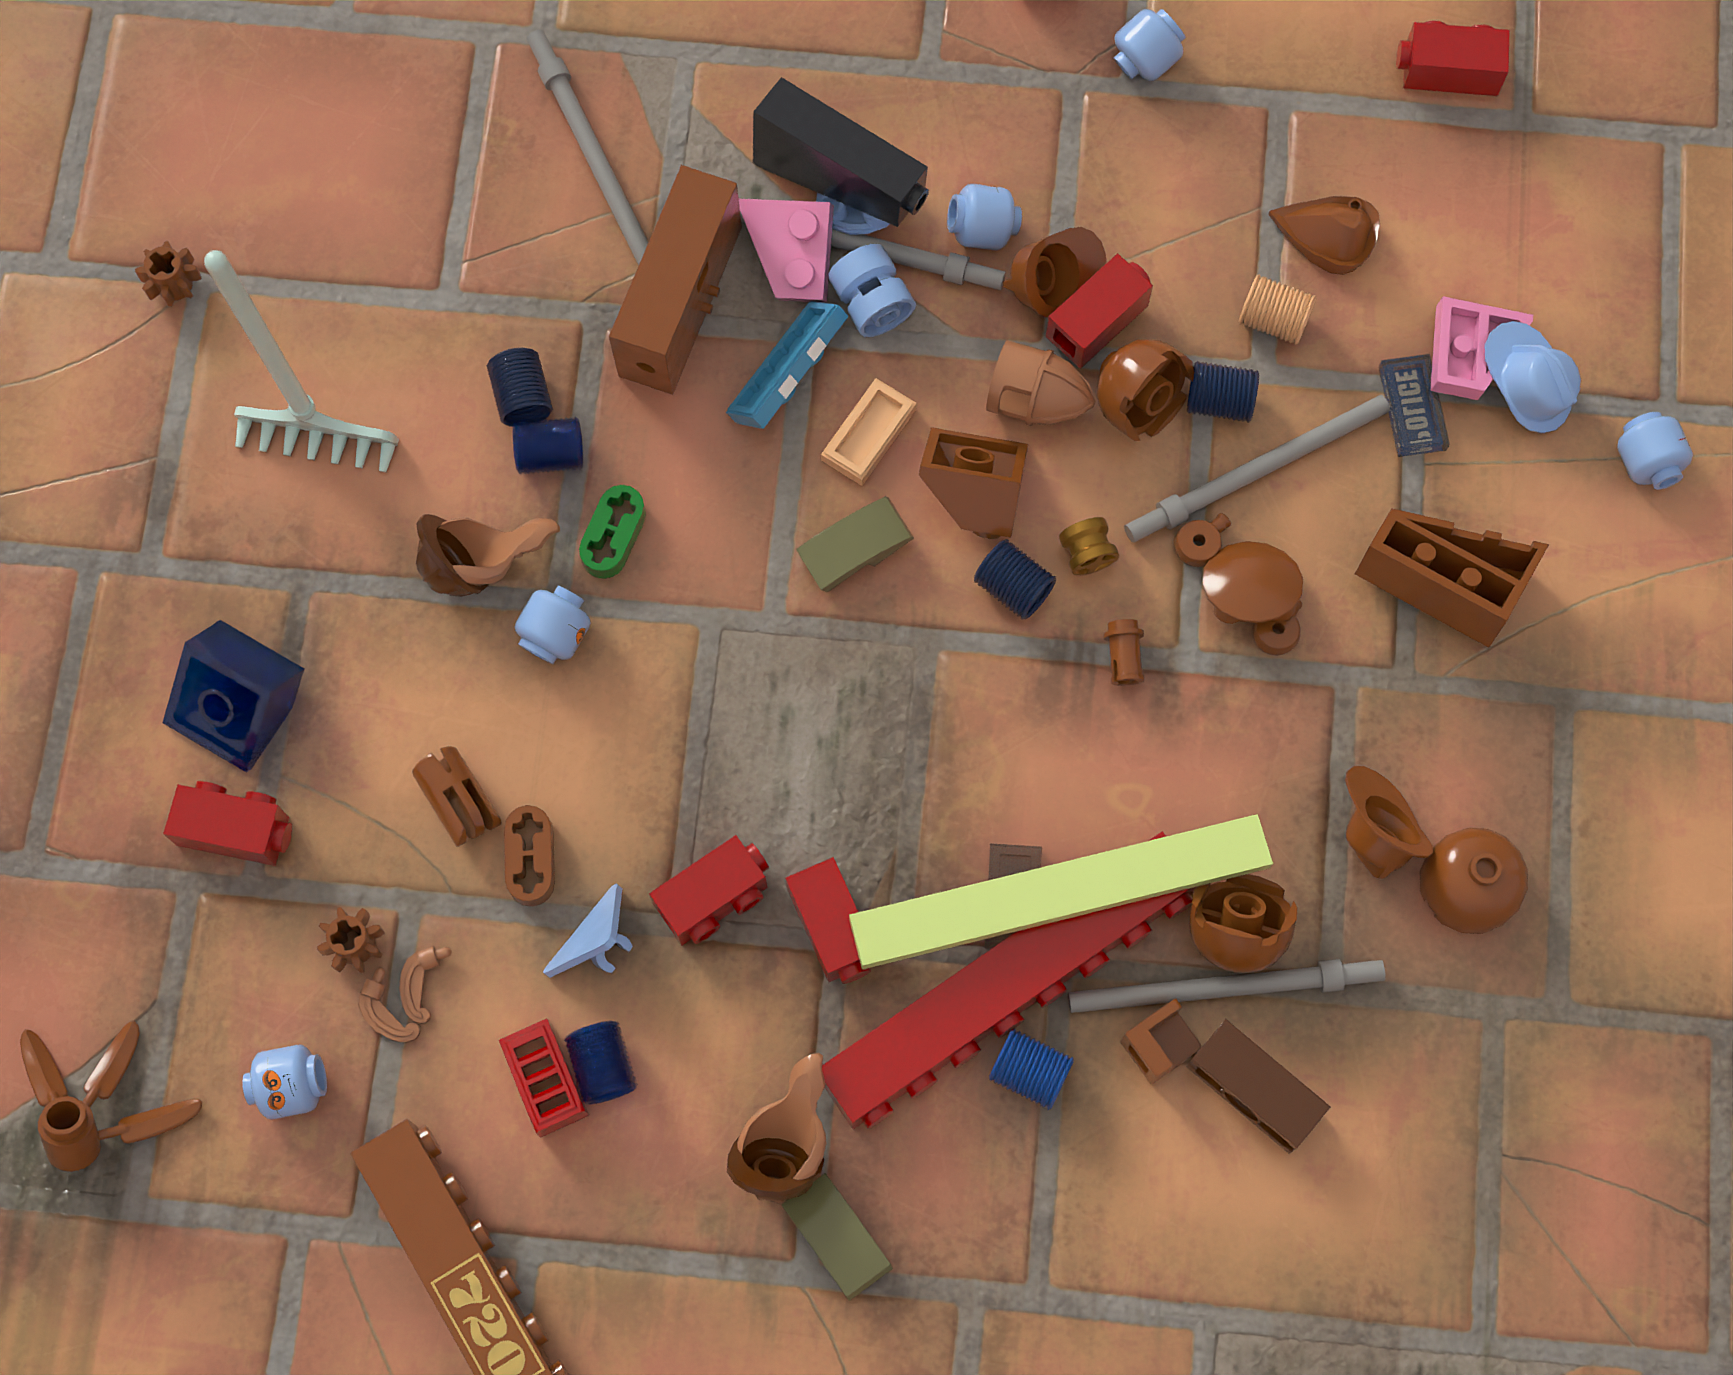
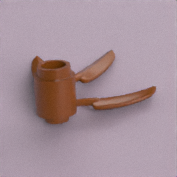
(69, 1125)

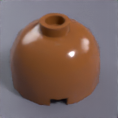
(1143, 386)
(1474, 880)
(1242, 923)

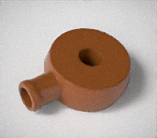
(1207, 533)
(1275, 643)

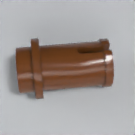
(1125, 651)

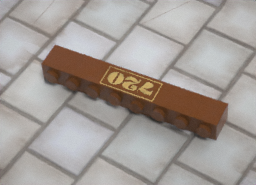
(452, 1254)

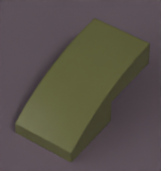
(854, 542)
(838, 1237)

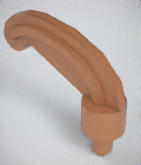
(413, 980)
(379, 1016)

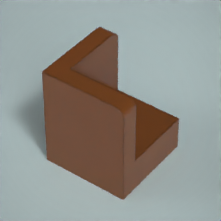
(1161, 1042)

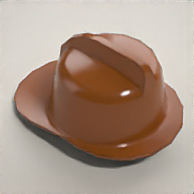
(1055, 268)
(1382, 824)

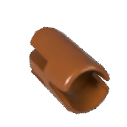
(455, 795)

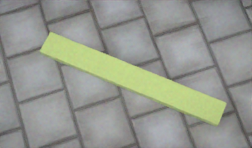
(1059, 891)

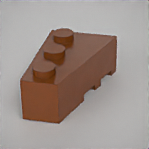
(1451, 572)

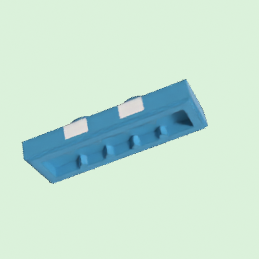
(787, 364)

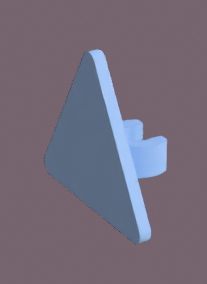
(593, 937)

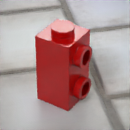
(1454, 58)
(1099, 310)
(228, 824)
(711, 889)
(824, 911)

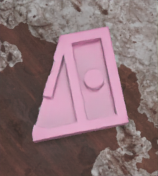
(792, 245)
(1460, 345)

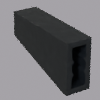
(835, 155)

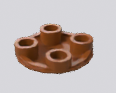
(1252, 583)

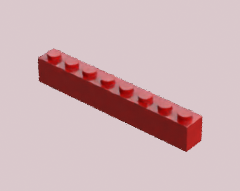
(980, 1001)

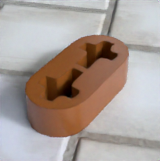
(517, 855)

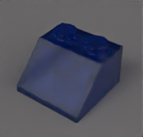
(231, 694)

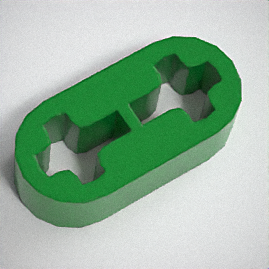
(622, 536)

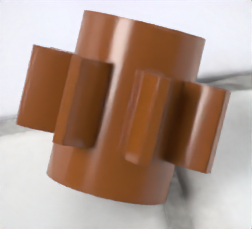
(164, 261)
(337, 936)

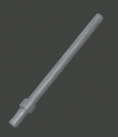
(556, 78)
(954, 268)
(1175, 509)
(1328, 976)

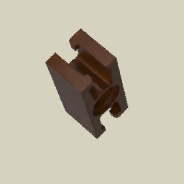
(1258, 1086)

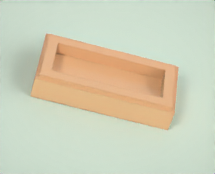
(868, 431)

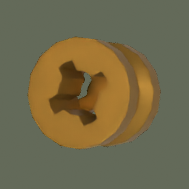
(1088, 546)

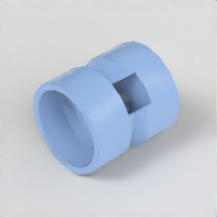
(869, 285)

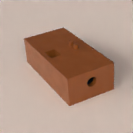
(676, 280)

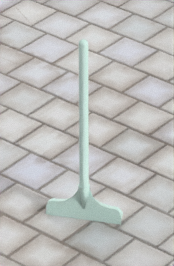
(301, 408)

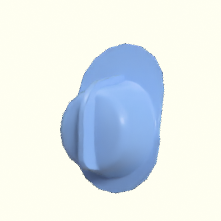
(1532, 376)

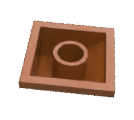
(975, 479)

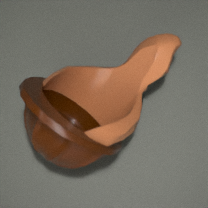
(468, 555)
(784, 1141)

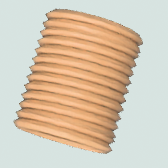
(1277, 309)

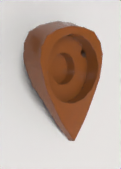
(1331, 231)

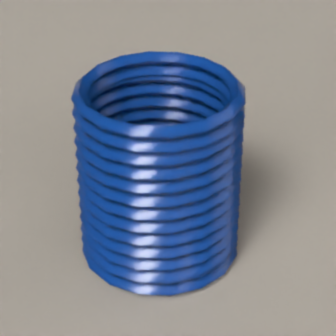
(1031, 1069)

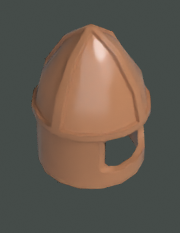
(1037, 386)

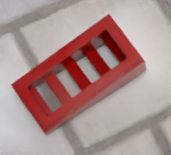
(559, 1116)

